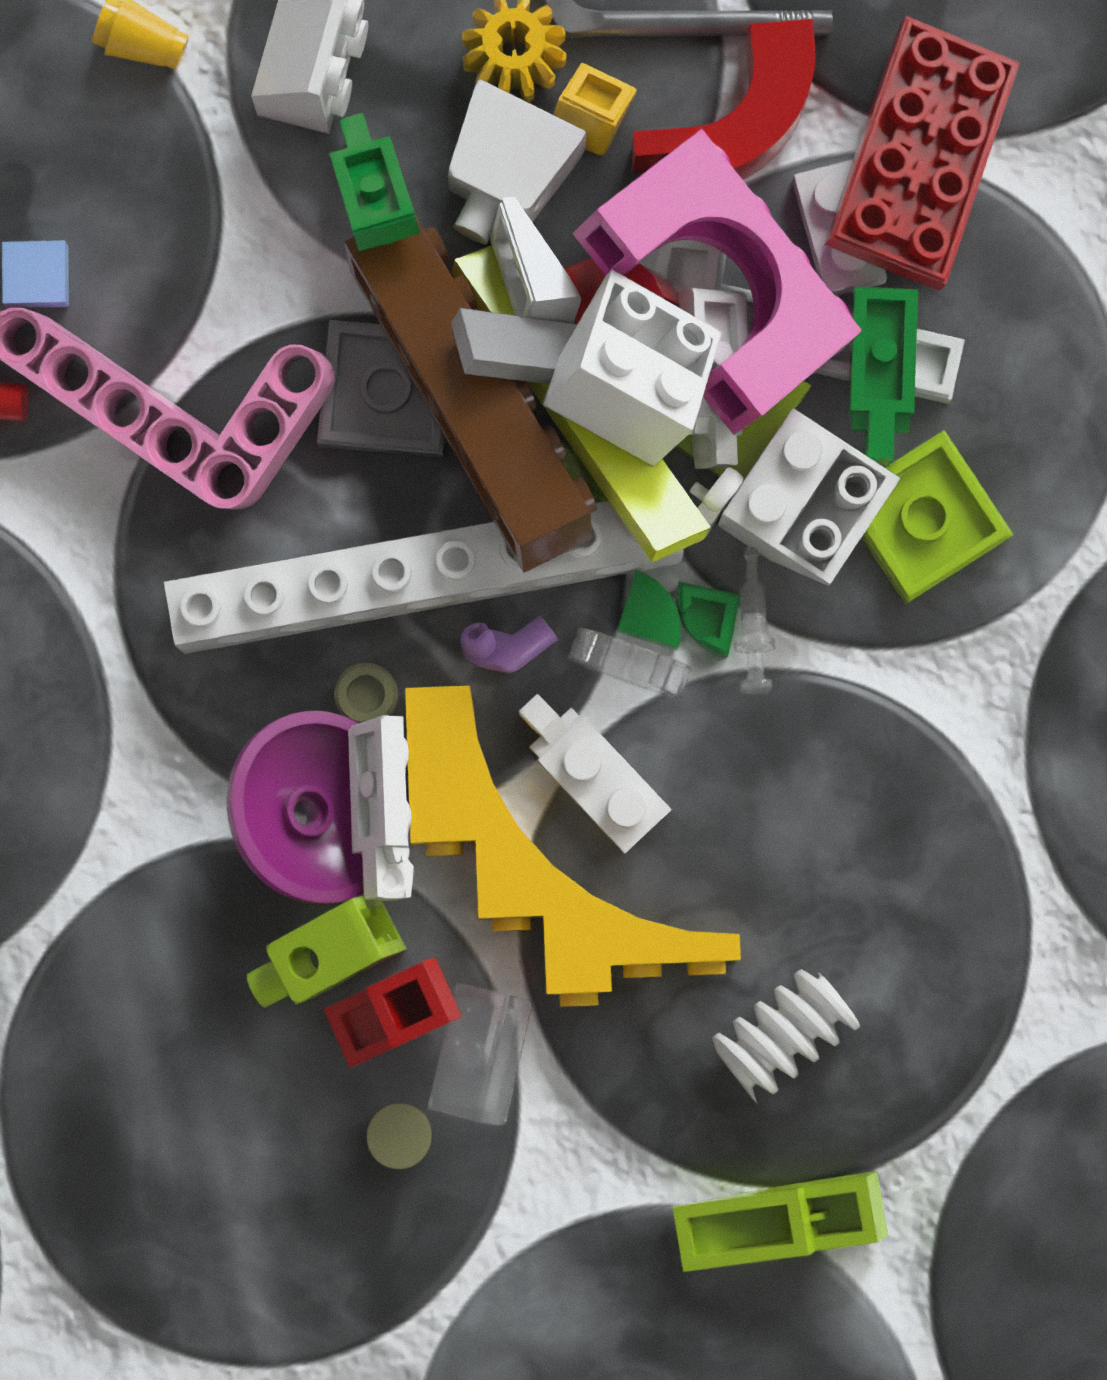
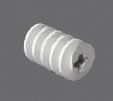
(784, 1032)

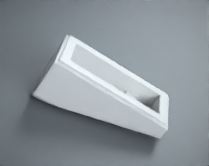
(529, 268)

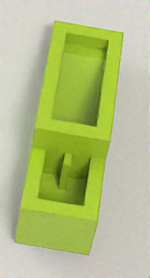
(781, 1222)

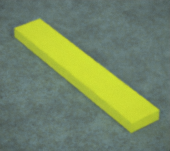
(642, 494)

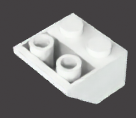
(308, 61)
(634, 369)
(808, 499)

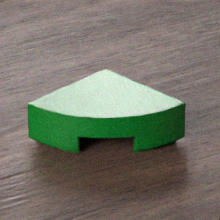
(650, 613)
(708, 616)

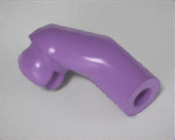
(505, 651)

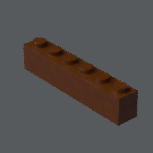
(482, 417)

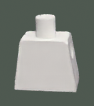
(507, 153)

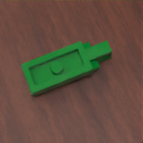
(372, 187)
(882, 367)

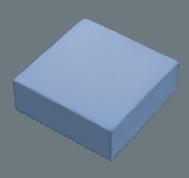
(35, 274)

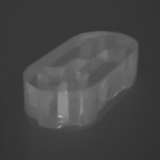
(629, 663)

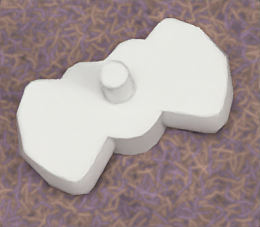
(719, 496)

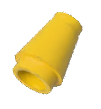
(138, 35)

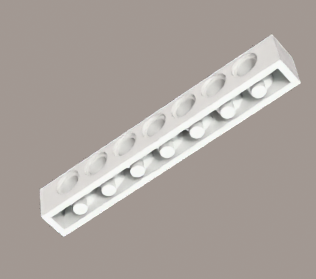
(385, 582)

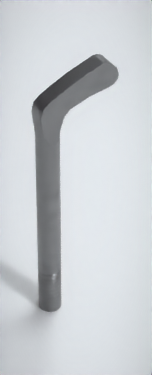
(589, 23)

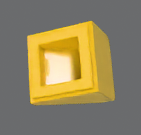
(595, 105)

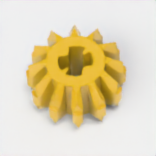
(514, 26)

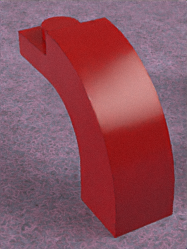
(761, 125)

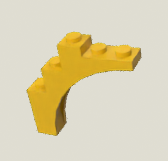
(583, 935)

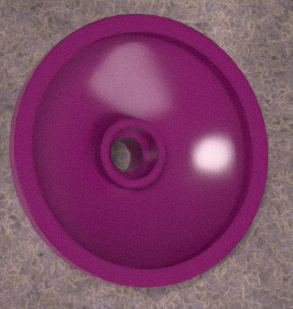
(305, 764)

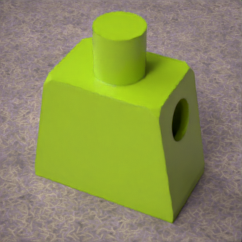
(346, 944)

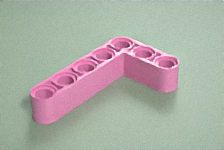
(160, 417)

